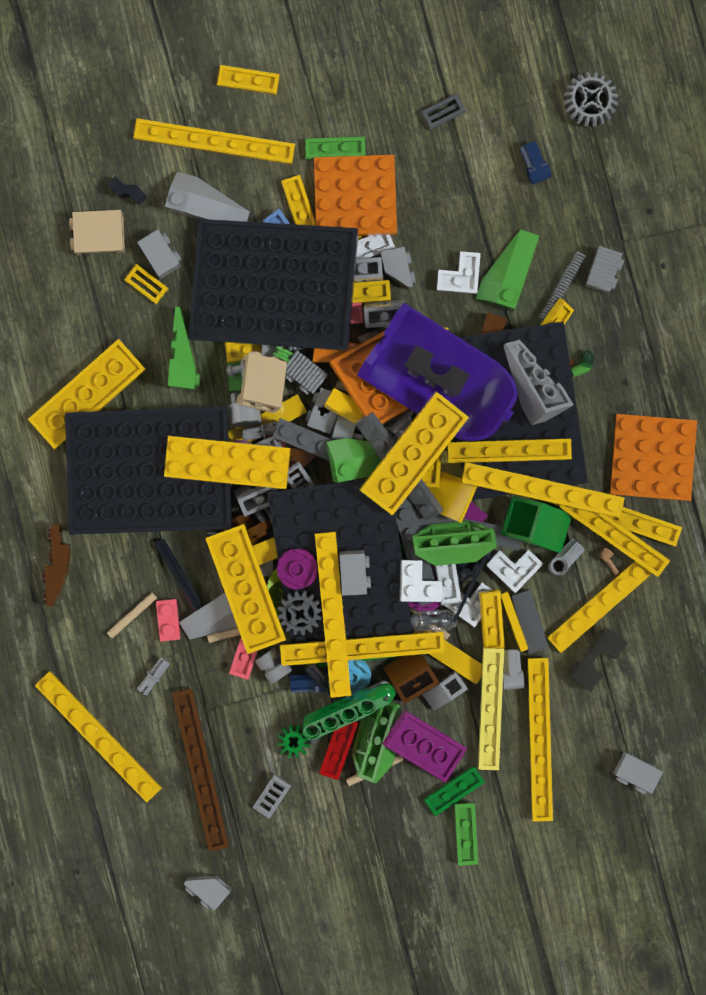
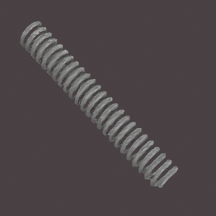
(559, 284)

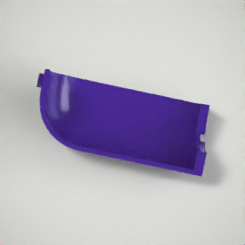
(485, 397)

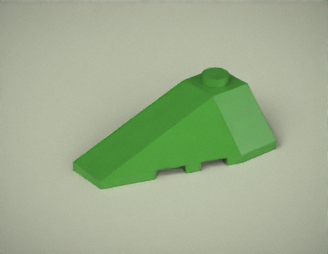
(507, 275)
(182, 367)
(351, 459)

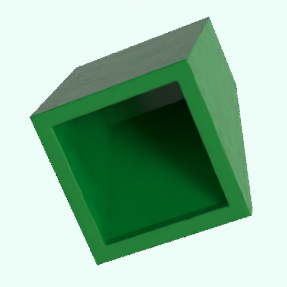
(536, 524)

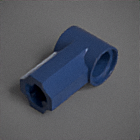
(537, 168)
(305, 683)

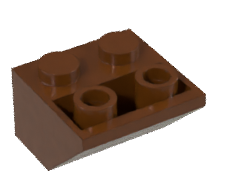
(411, 676)

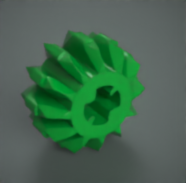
(286, 738)

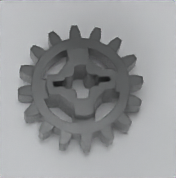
(307, 617)

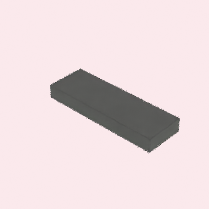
(529, 621)

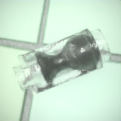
(443, 620)

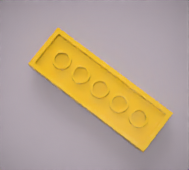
(87, 391)
(414, 453)
(227, 462)
(245, 589)

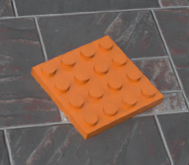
(356, 193)
(364, 394)
(653, 457)

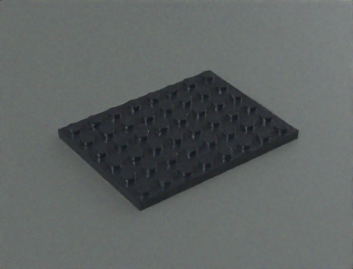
(273, 284)
(551, 352)
(120, 468)
(358, 526)

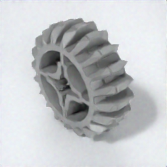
(586, 93)

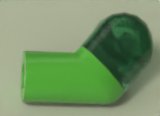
(585, 365)

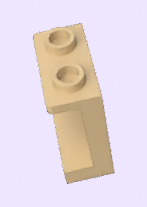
(97, 232)
(262, 382)

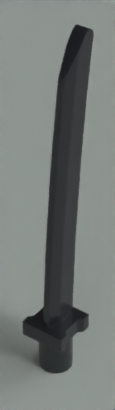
(487, 557)

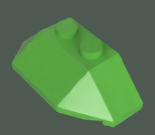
(454, 542)
(368, 752)

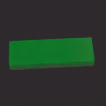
(454, 790)

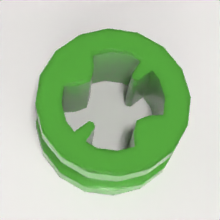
(282, 353)

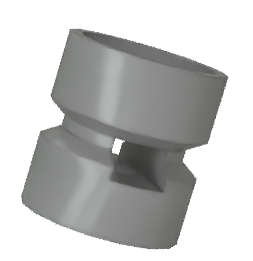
(272, 665)

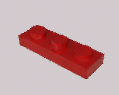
(338, 751)

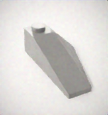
(199, 200)
(536, 390)
(210, 619)

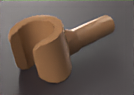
(605, 555)

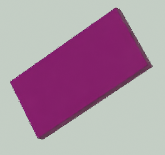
(424, 746)

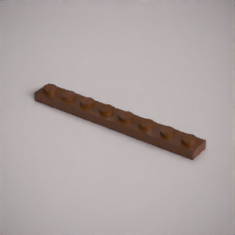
(200, 770)

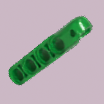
(340, 716)

